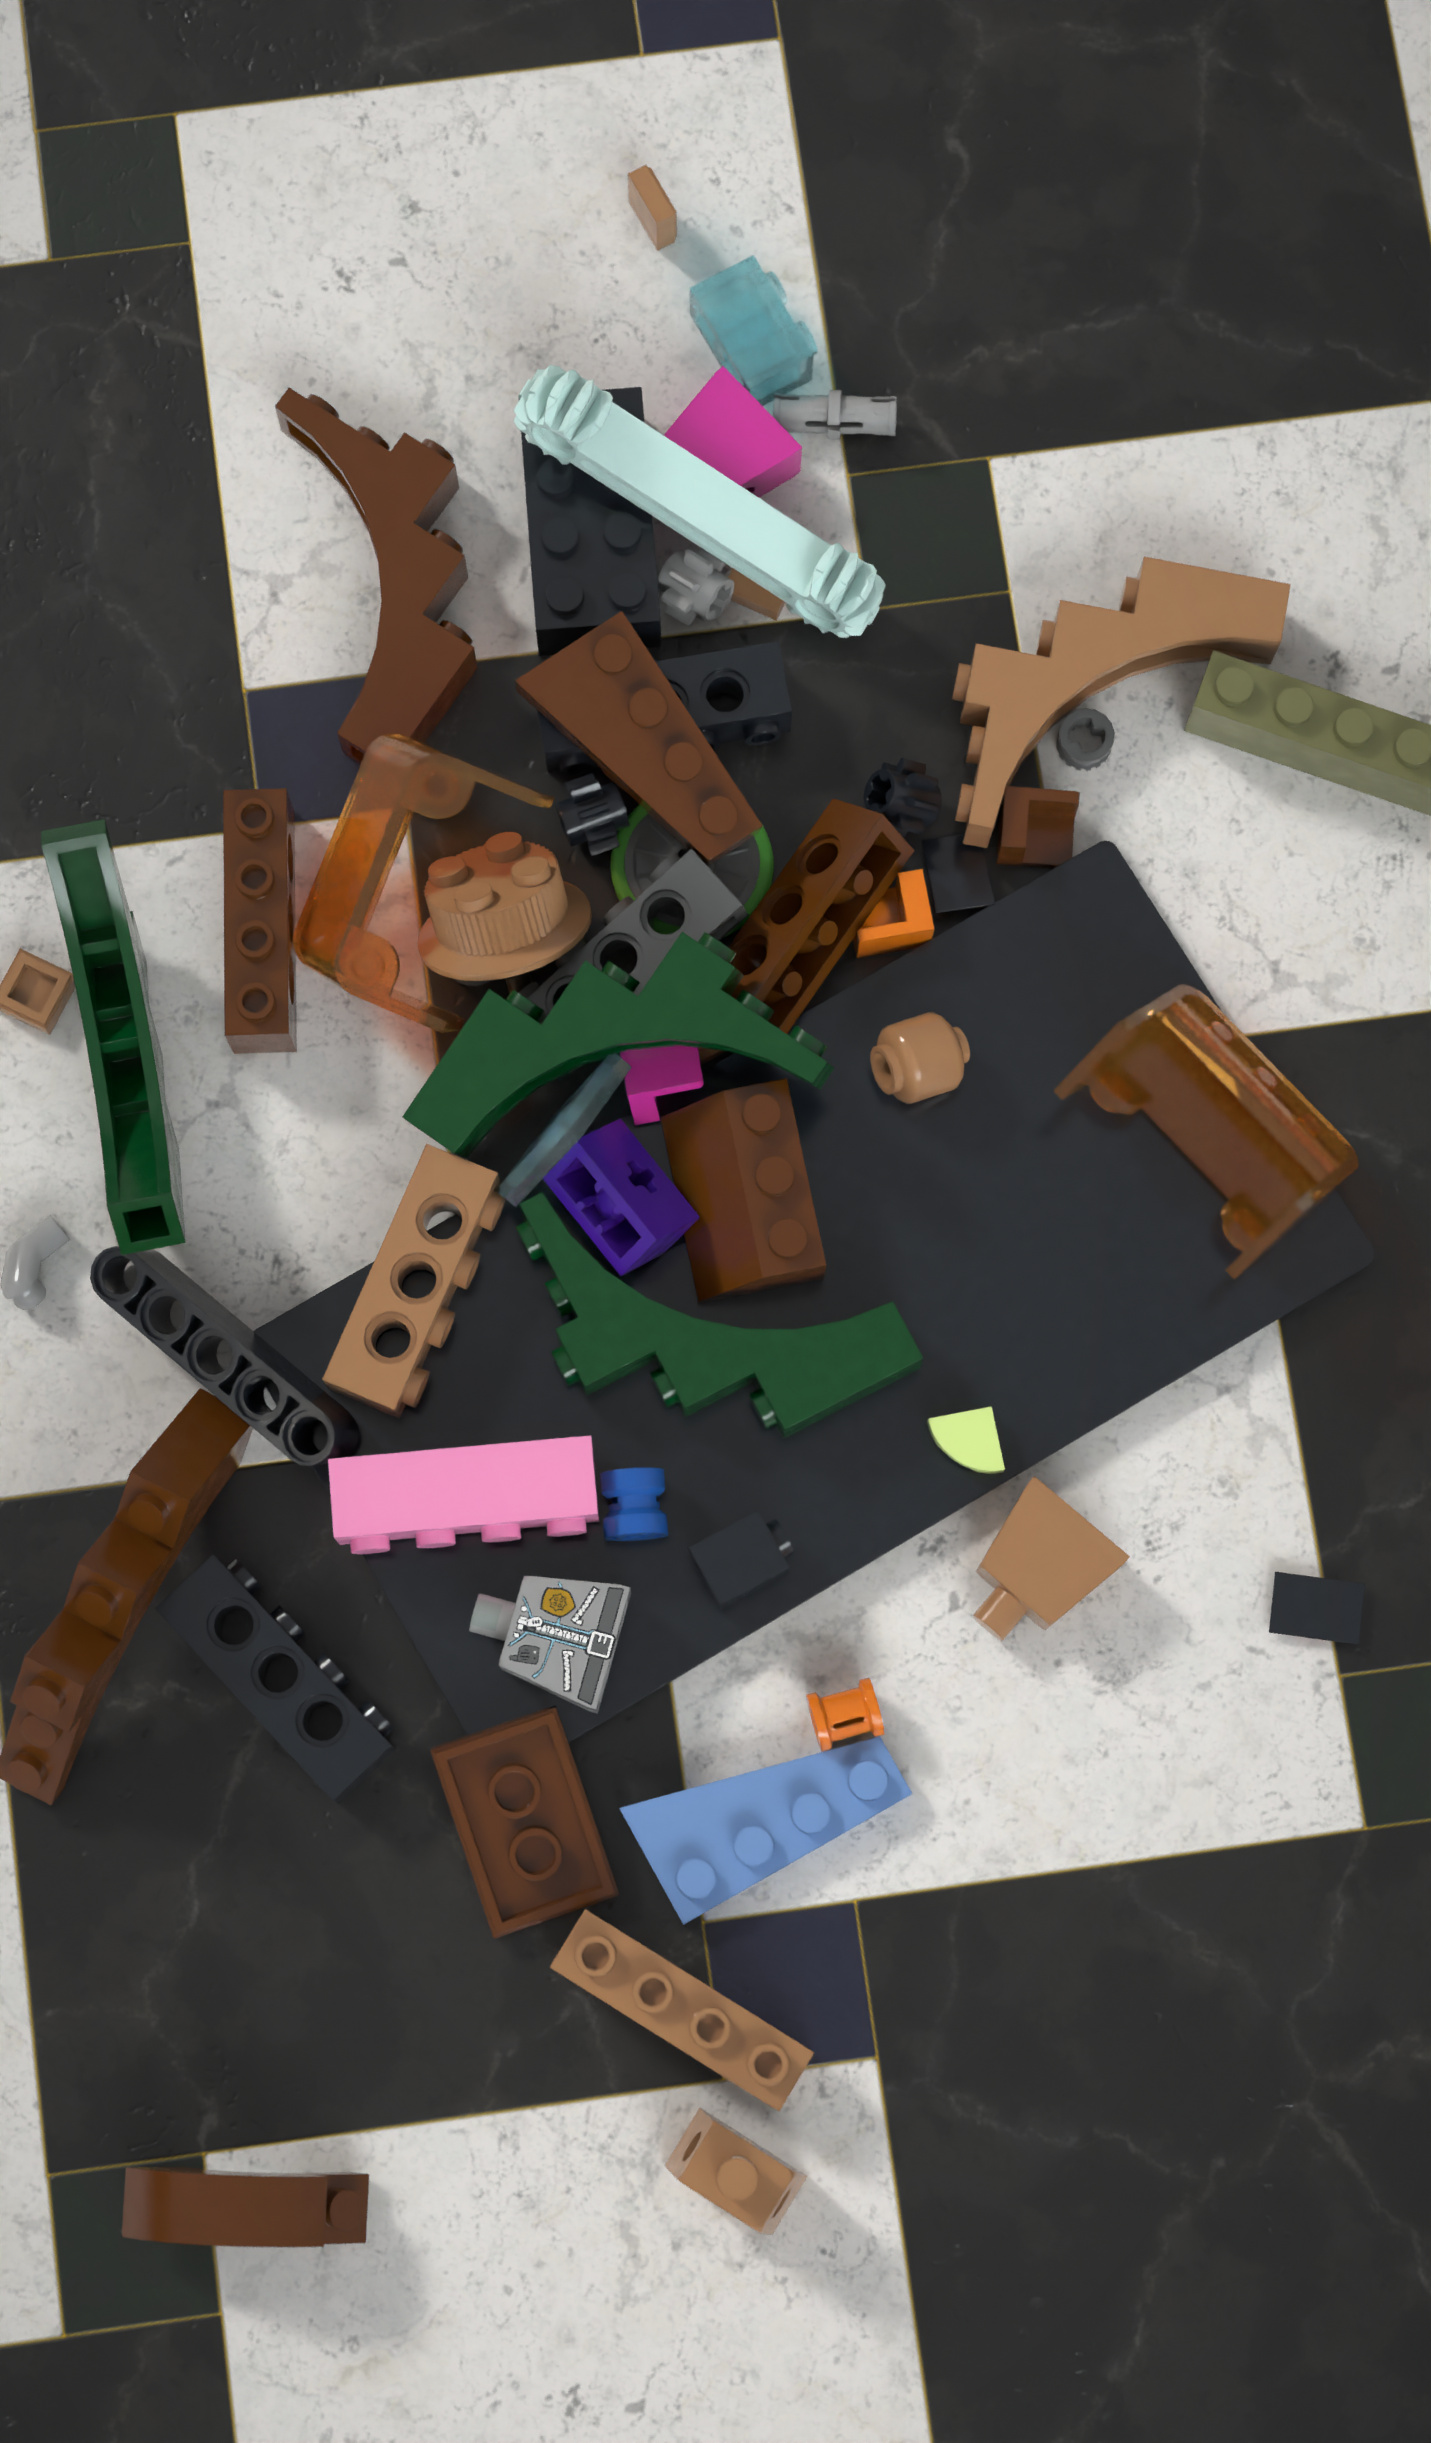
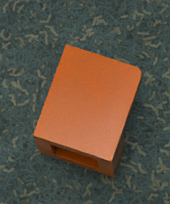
(899, 919)

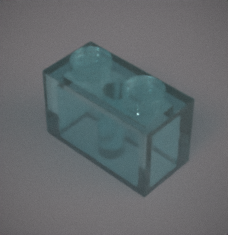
(751, 330)

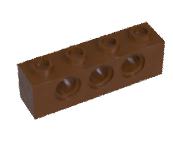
(816, 908)
(259, 921)

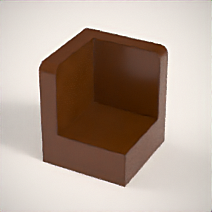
(1036, 827)

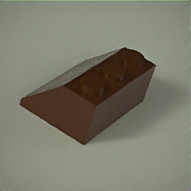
(749, 1183)

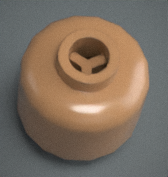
(919, 1058)

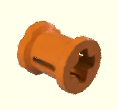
(845, 1714)

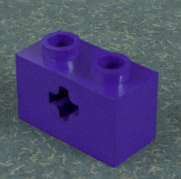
(620, 1197)

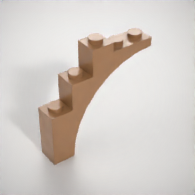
(1163, 620)

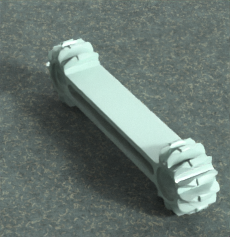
(584, 427)

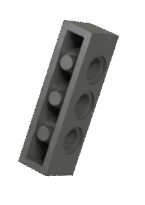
(629, 924)

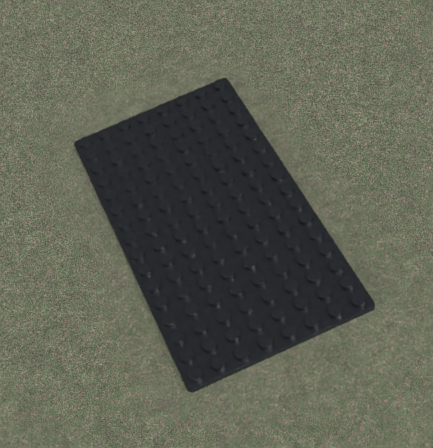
(1022, 1235)

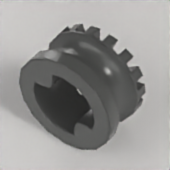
(1072, 751)

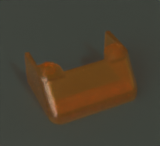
(391, 784)
(1223, 1111)

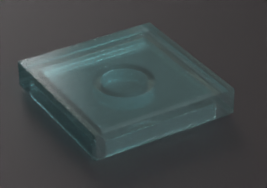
(564, 1129)

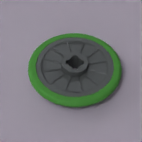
(646, 844)

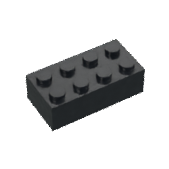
(588, 549)

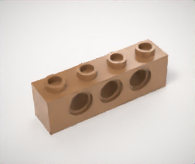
(437, 1185)
(682, 2010)

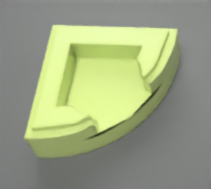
(969, 1439)

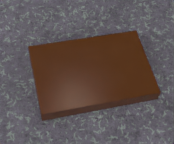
(524, 1821)

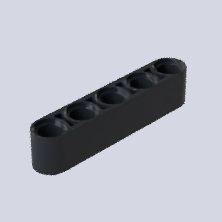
(252, 1358)

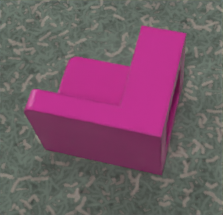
(657, 1074)

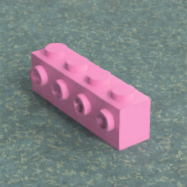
(463, 1492)

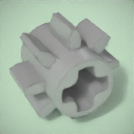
(695, 586)

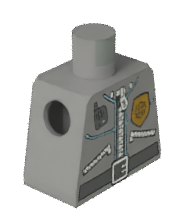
(557, 1634)

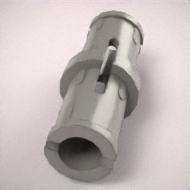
(836, 414)

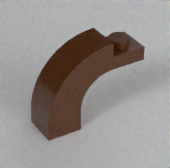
(244, 2207)

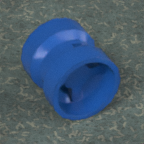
(634, 1504)

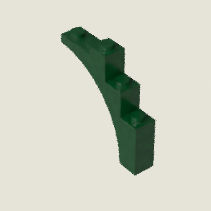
(686, 1003)
(120, 1038)
(617, 1331)

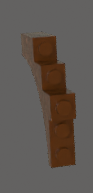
(399, 497)
(112, 1590)

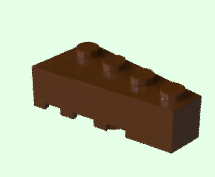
(632, 724)

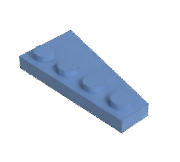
(750, 1825)

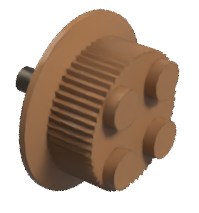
(500, 912)

